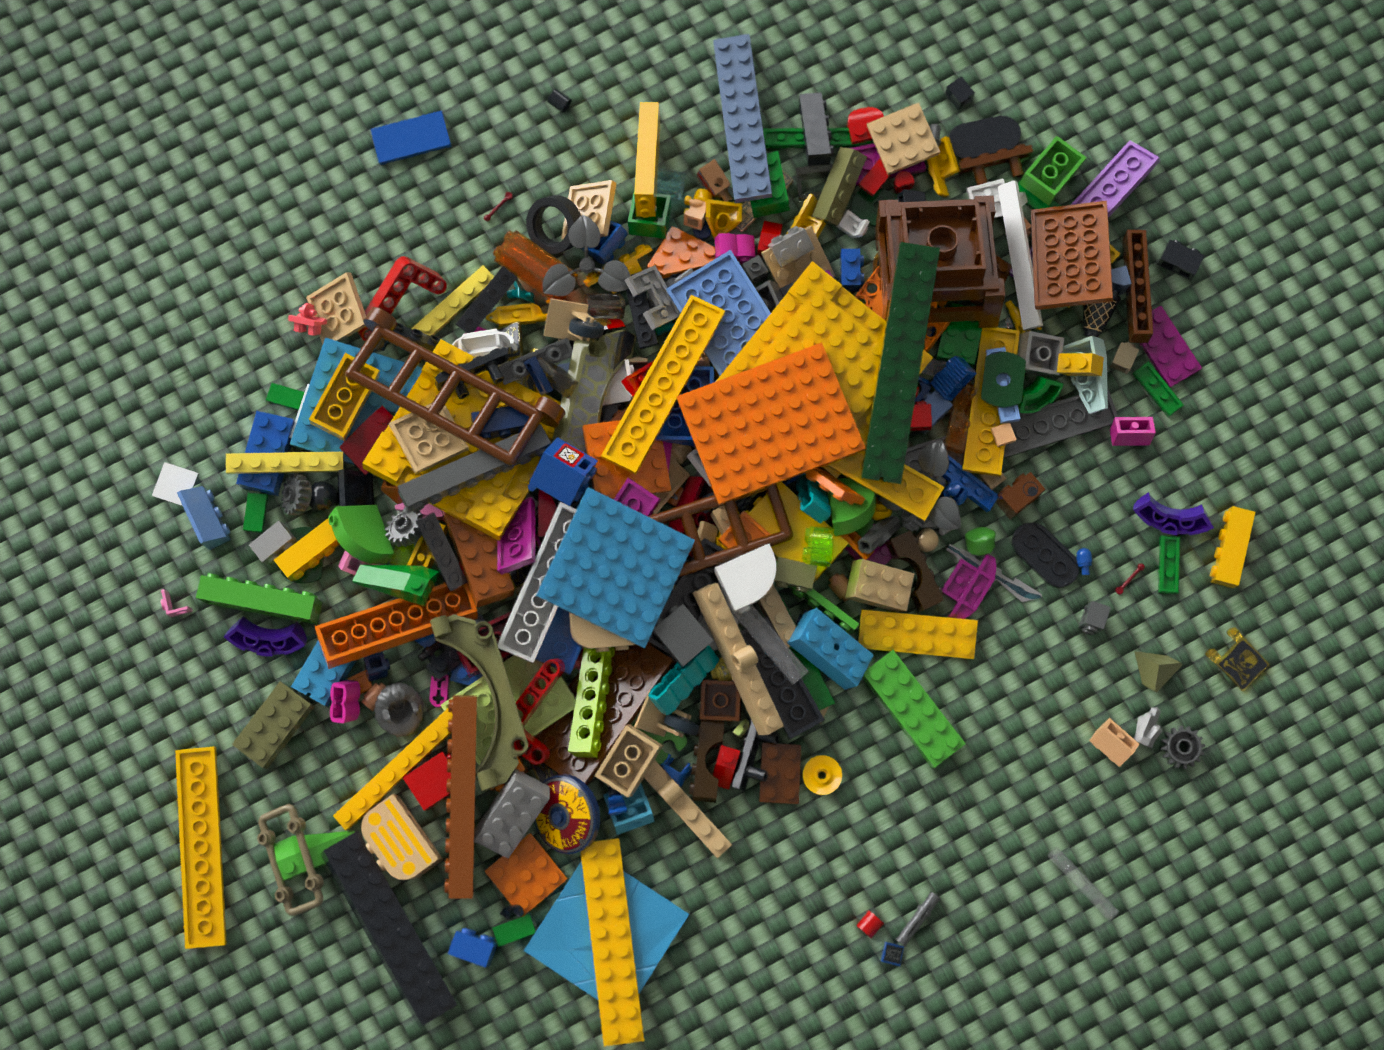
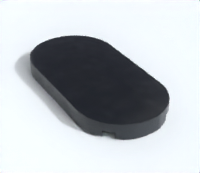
(984, 136)
(1045, 555)

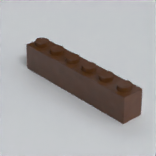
(1138, 294)

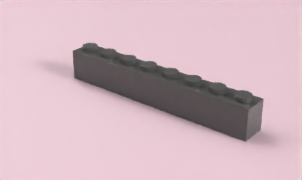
(466, 472)

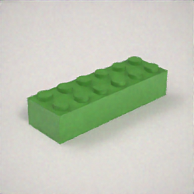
(259, 599)
(913, 709)

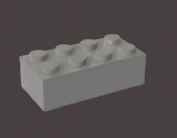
(511, 813)

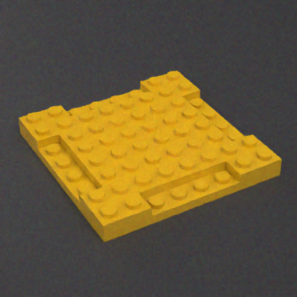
(824, 312)
(489, 503)

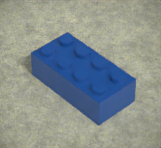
(268, 435)

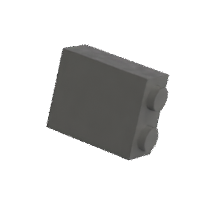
(681, 634)

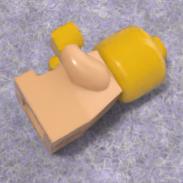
(695, 215)

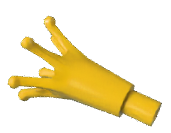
(1014, 313)

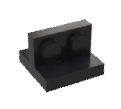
(355, 488)

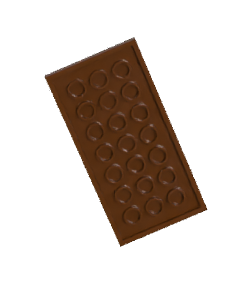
(632, 677)

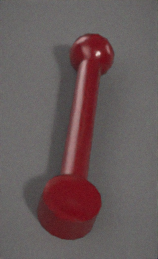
(508, 196)
(1119, 590)

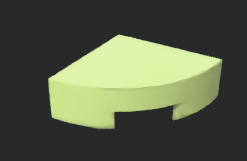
(741, 729)

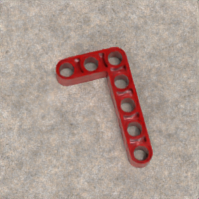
(405, 278)
(528, 709)

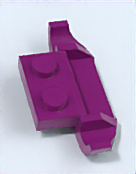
(969, 585)

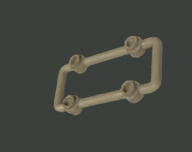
(313, 882)

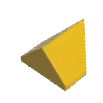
(722, 216)

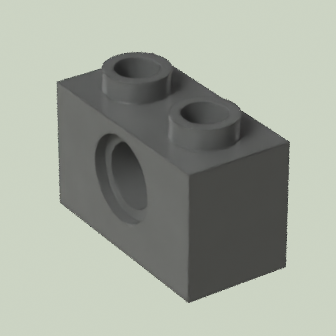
(1094, 618)

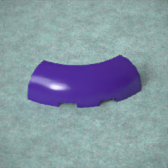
(1171, 520)
(264, 640)

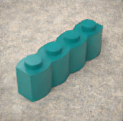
(813, 499)
(680, 681)

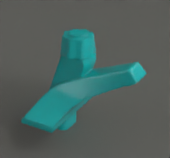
(520, 292)

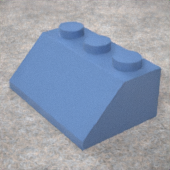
(204, 516)

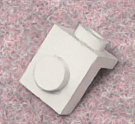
(853, 225)

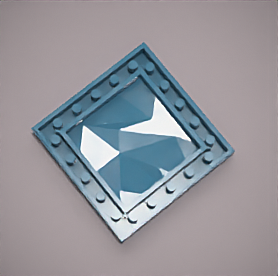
(565, 935)

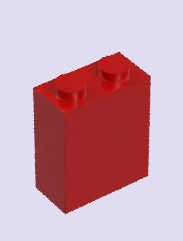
(430, 781)

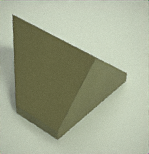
(1155, 669)

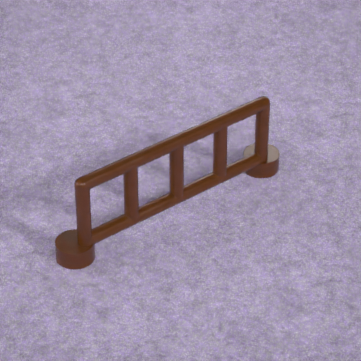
(383, 326)
(743, 545)

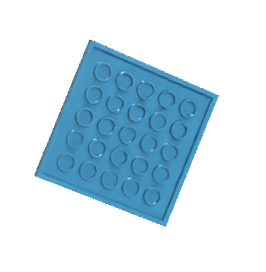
(316, 440)
(615, 567)

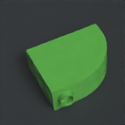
(848, 517)
(361, 533)

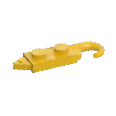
(523, 313)

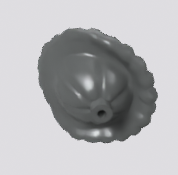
(399, 709)

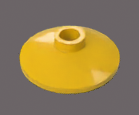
(829, 767)

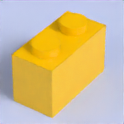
(1080, 364)

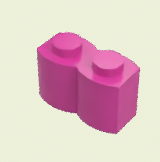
(740, 245)
(345, 701)

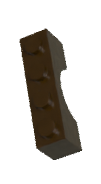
(926, 590)
(706, 785)

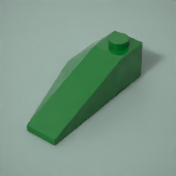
(401, 581)

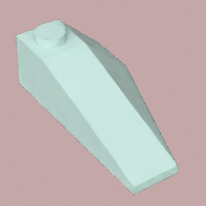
(1091, 388)

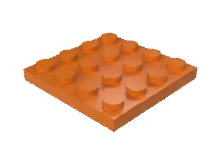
(610, 478)

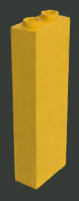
(647, 159)

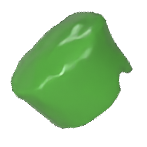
(980, 541)

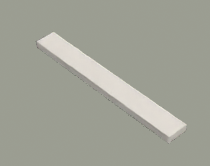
(1019, 254)

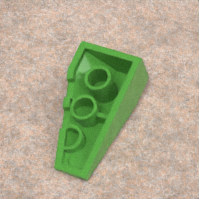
(290, 858)

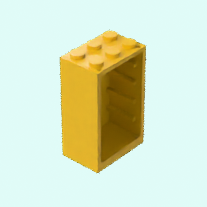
(799, 521)

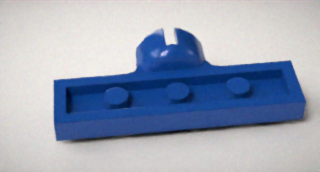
(965, 485)

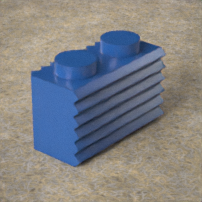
(953, 378)

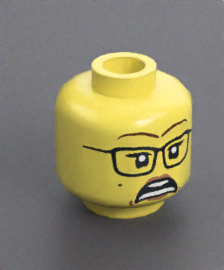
(721, 671)

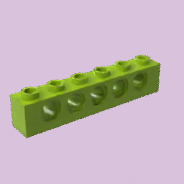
(584, 707)

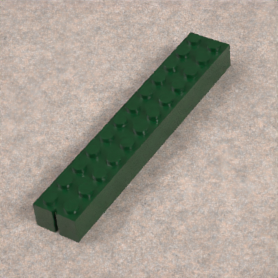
(900, 362)

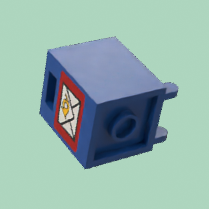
(563, 472)

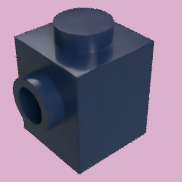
(376, 666)

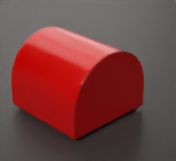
(903, 181)
(870, 924)

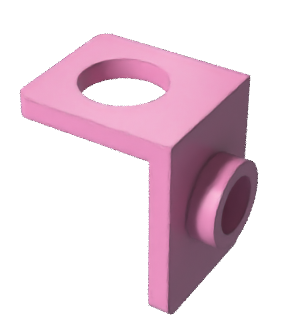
(167, 605)

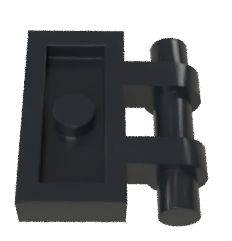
(443, 664)

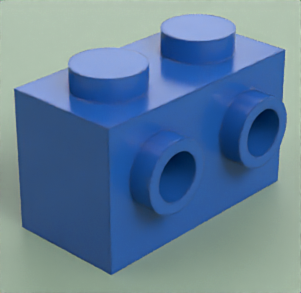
(850, 270)

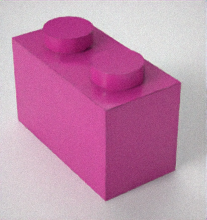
(1132, 431)

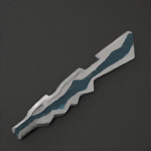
(1017, 588)

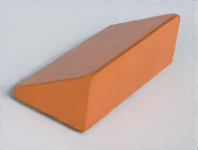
(852, 539)

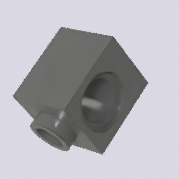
(755, 270)

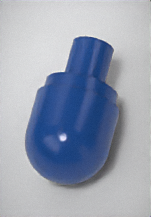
(1084, 560)

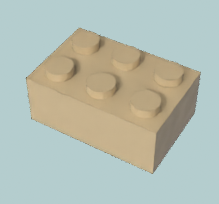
(879, 585)
(629, 760)

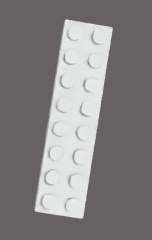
(531, 614)

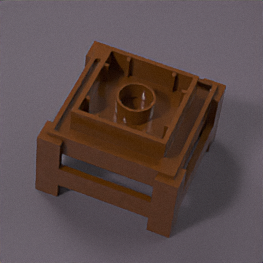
(965, 257)

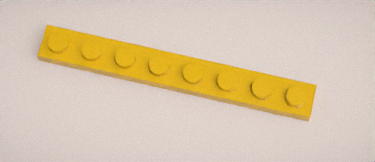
(394, 771)

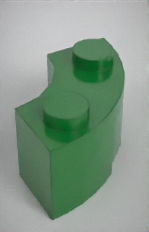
(1039, 394)

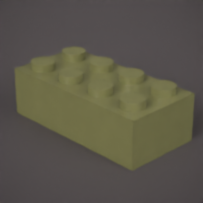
(273, 725)

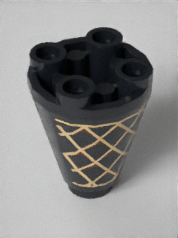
(1098, 315)

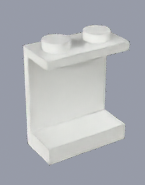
(616, 391)

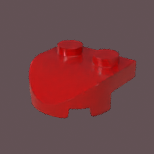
(858, 122)

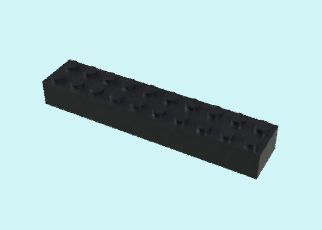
(388, 929)

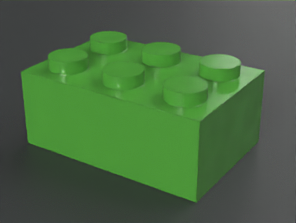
(1052, 170)

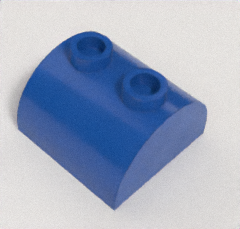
(609, 244)

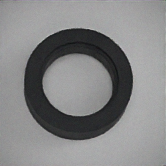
(534, 222)

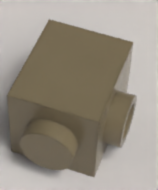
(1124, 357)

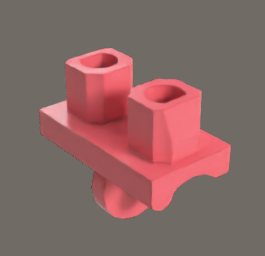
(307, 317)

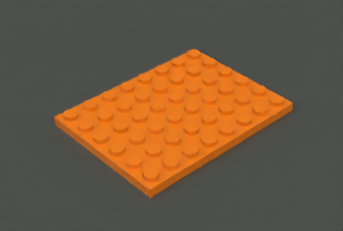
(770, 423)

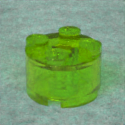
(819, 546)

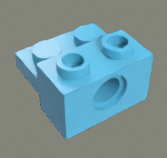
(638, 812)

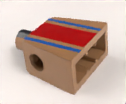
(712, 174)

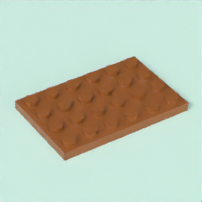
(1071, 255)

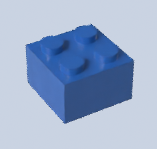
(473, 947)

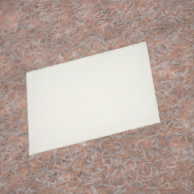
(173, 480)

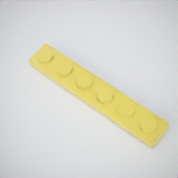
(455, 302)
(284, 462)

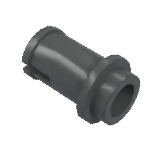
(935, 129)

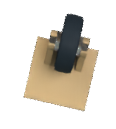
(571, 321)
(656, 722)

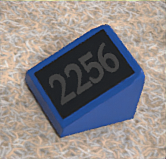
(892, 953)

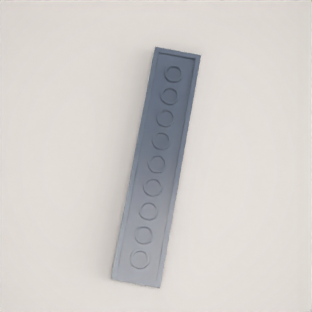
(742, 119)

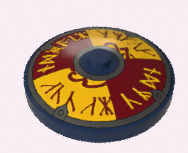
(570, 815)

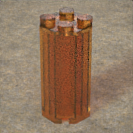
(526, 261)

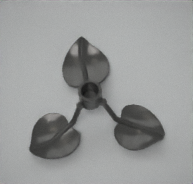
(585, 234)
(945, 512)

